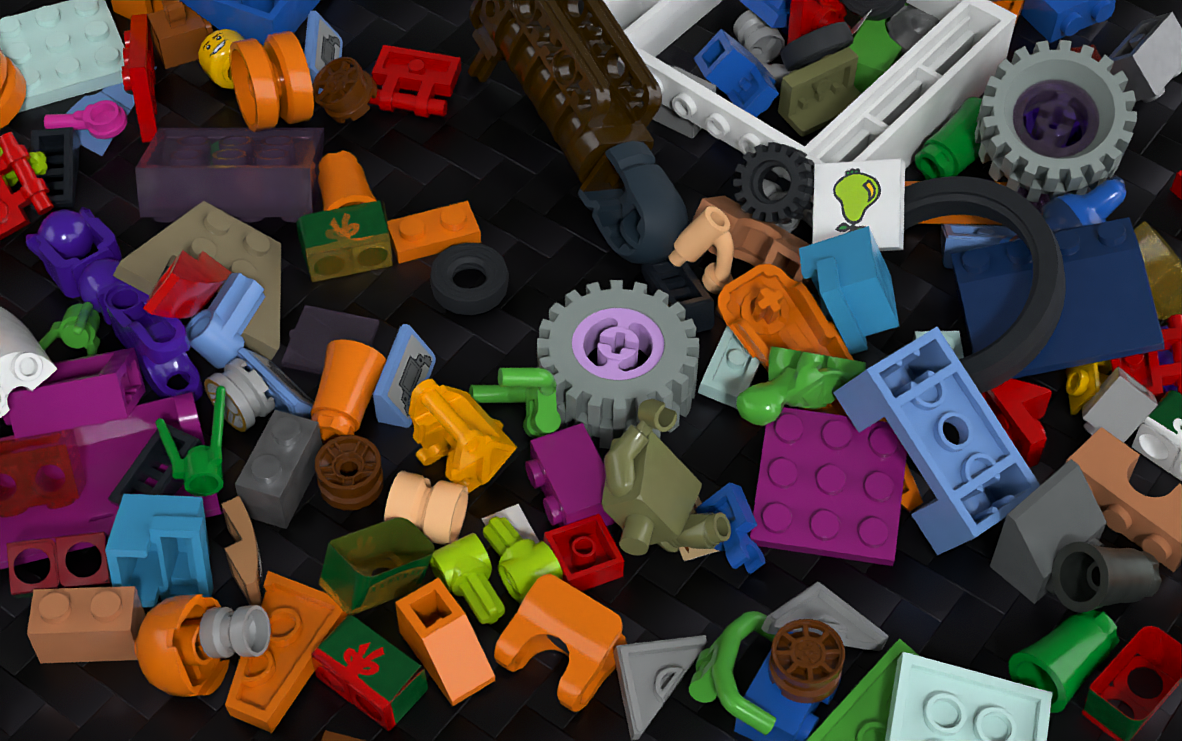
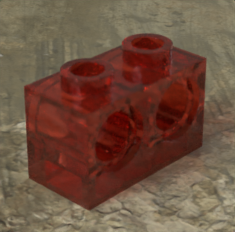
(24, 461)

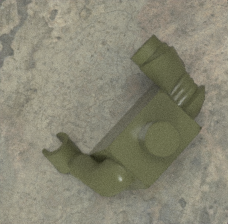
(654, 491)

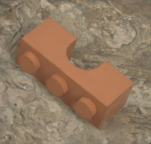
(758, 240)
(1145, 520)

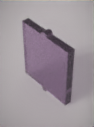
(317, 329)

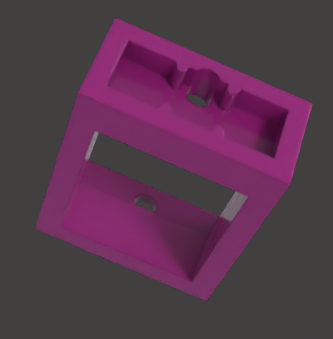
(78, 394)

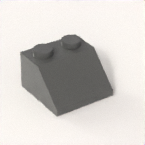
(1041, 525)

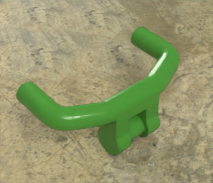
(526, 385)
(716, 677)

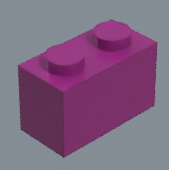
(569, 475)

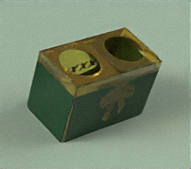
(345, 241)
(359, 590)

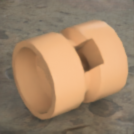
(433, 510)

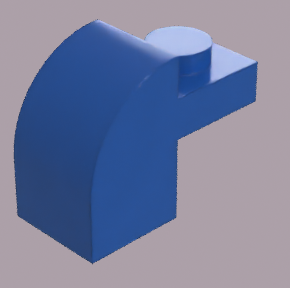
(737, 73)

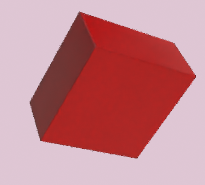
(586, 553)

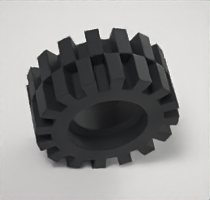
(752, 177)

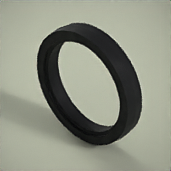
(1046, 298)

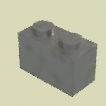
(1150, 56)
(279, 468)

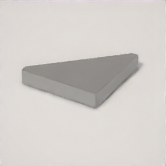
(823, 605)
(650, 674)

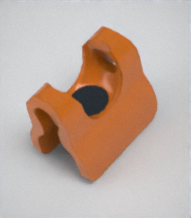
(569, 622)

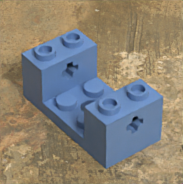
(916, 395)

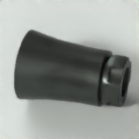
(1102, 576)

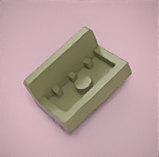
(819, 92)

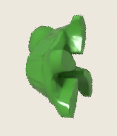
(797, 381)

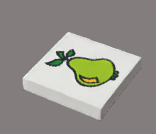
(860, 196)

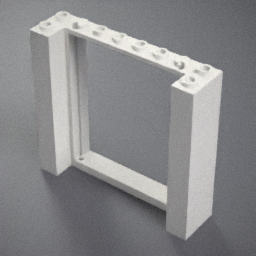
(883, 123)

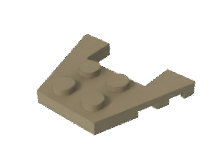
(230, 244)

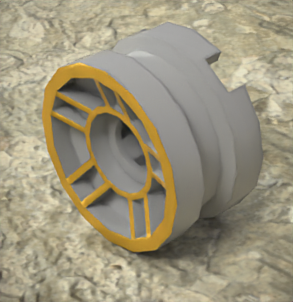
(243, 394)

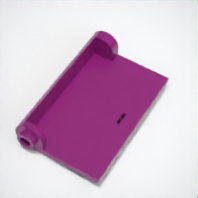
(106, 456)

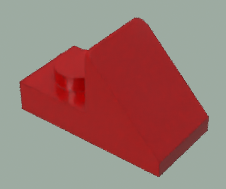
(1018, 409)

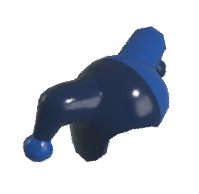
(1079, 210)

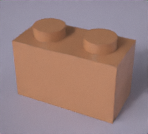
(85, 624)

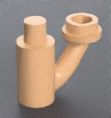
(707, 230)

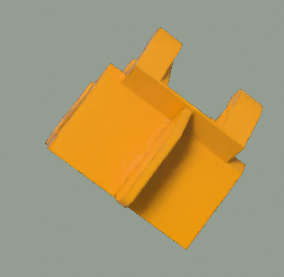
(457, 427)

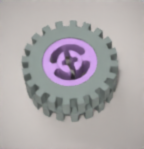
(619, 324)

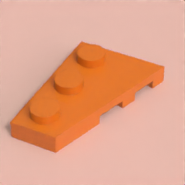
(298, 624)

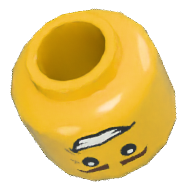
(215, 56)

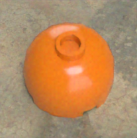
(172, 651)

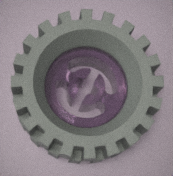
(1065, 89)

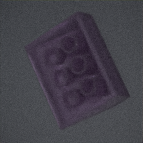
(231, 169)

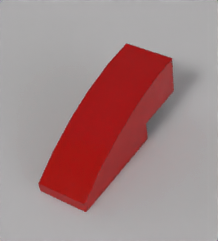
(186, 286)

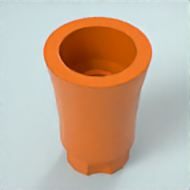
(342, 181)
(346, 387)

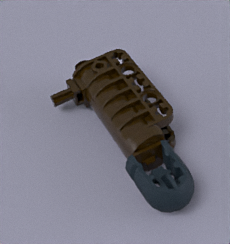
(589, 112)

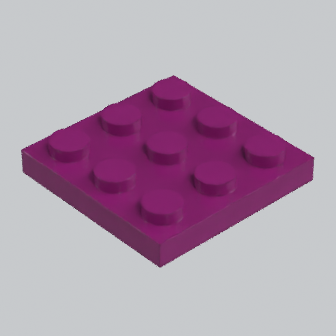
(829, 487)

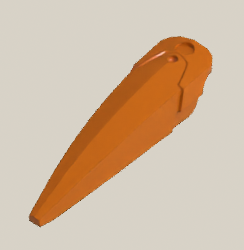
(776, 311)

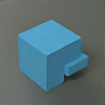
(852, 285)
(160, 547)

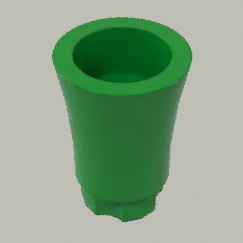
(953, 145)
(1066, 656)

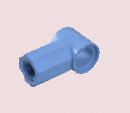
(218, 330)

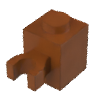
(178, 33)

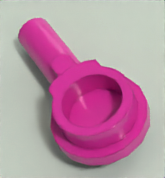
(101, 119)

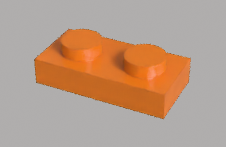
(433, 231)

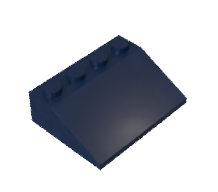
(1105, 303)

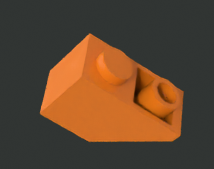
(444, 641)

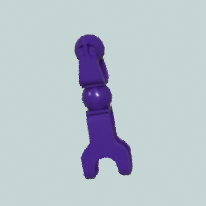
(158, 341)

